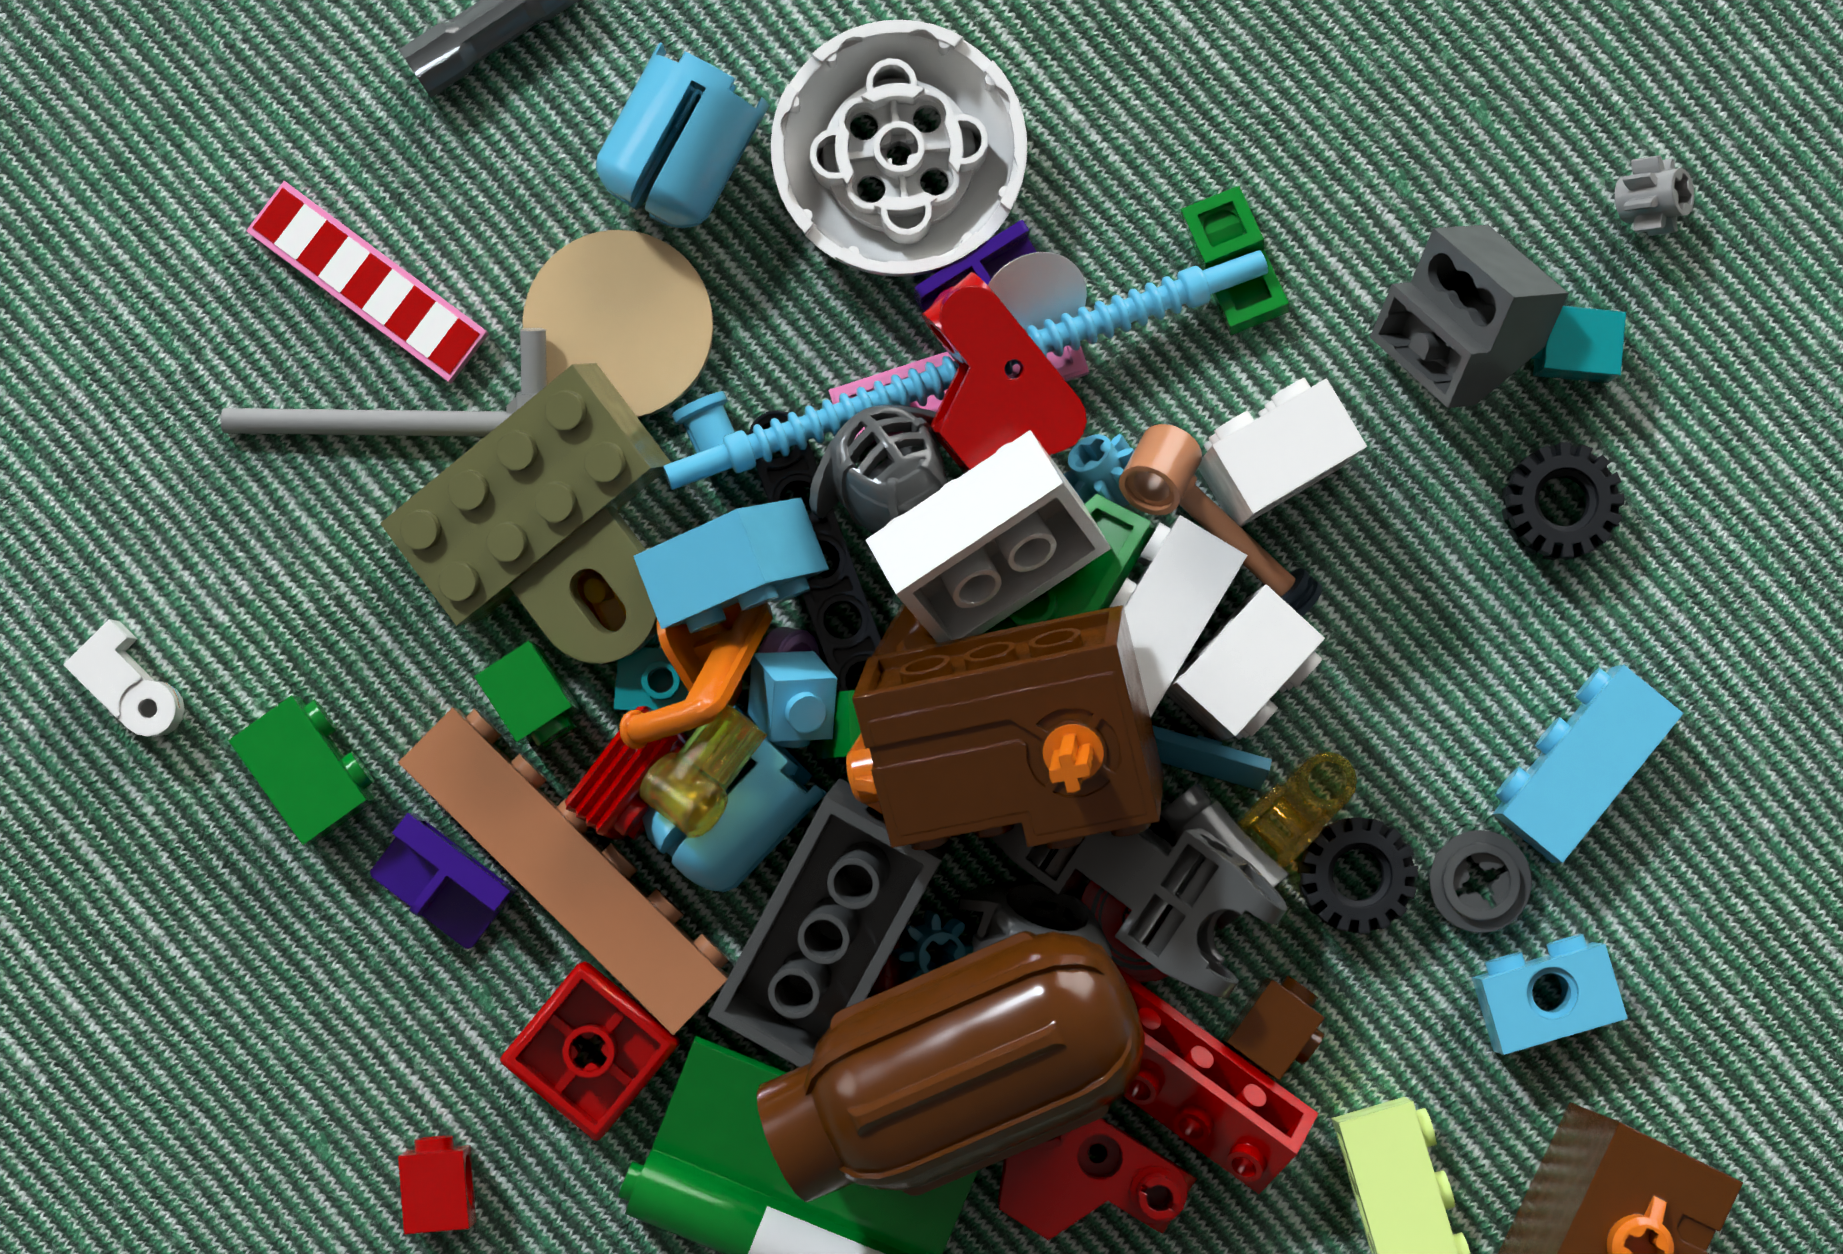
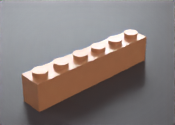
(565, 869)

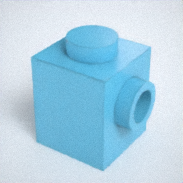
(792, 697)

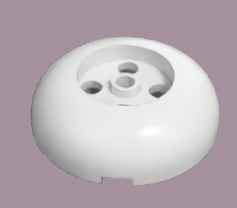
(890, 74)

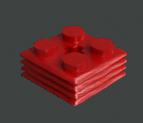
(611, 788)
(547, 1051)

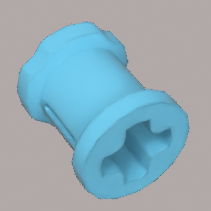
(705, 421)

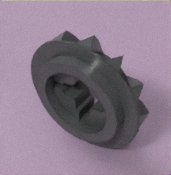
(1508, 891)

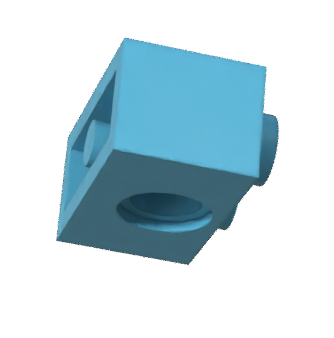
(1587, 998)

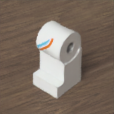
(123, 685)

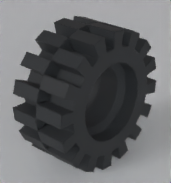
(1599, 490)
(1396, 880)

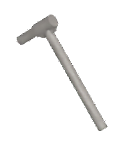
(397, 421)

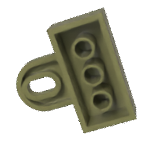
(538, 511)

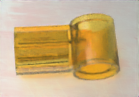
(692, 783)

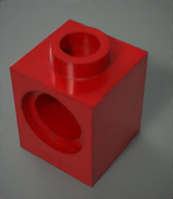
(436, 1186)

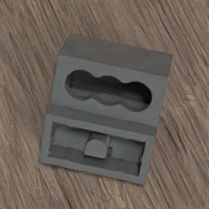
(1468, 314)

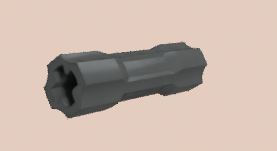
(456, 46)

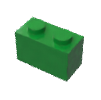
(530, 696)
(304, 769)

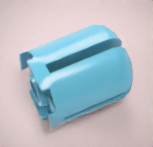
(677, 139)
(760, 812)

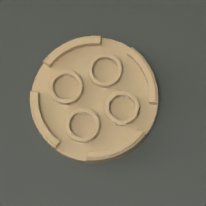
(628, 309)

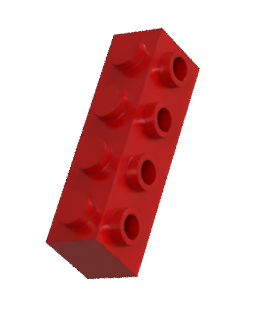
(1214, 1095)

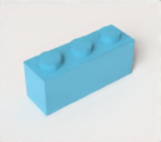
(1585, 761)

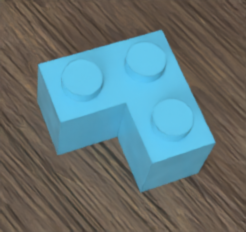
(736, 558)

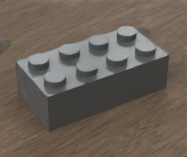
(825, 928)

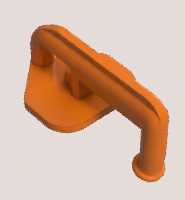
(709, 667)

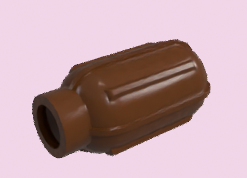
(957, 1069)

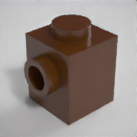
(1277, 1026)

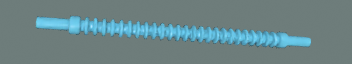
(741, 450)

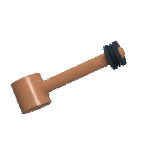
(1163, 477)

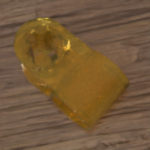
(1298, 807)

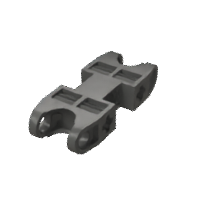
(1169, 888)

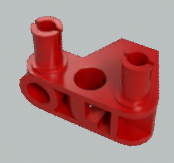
(982, 403)
(1060, 1184)

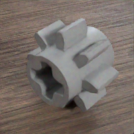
(1654, 195)

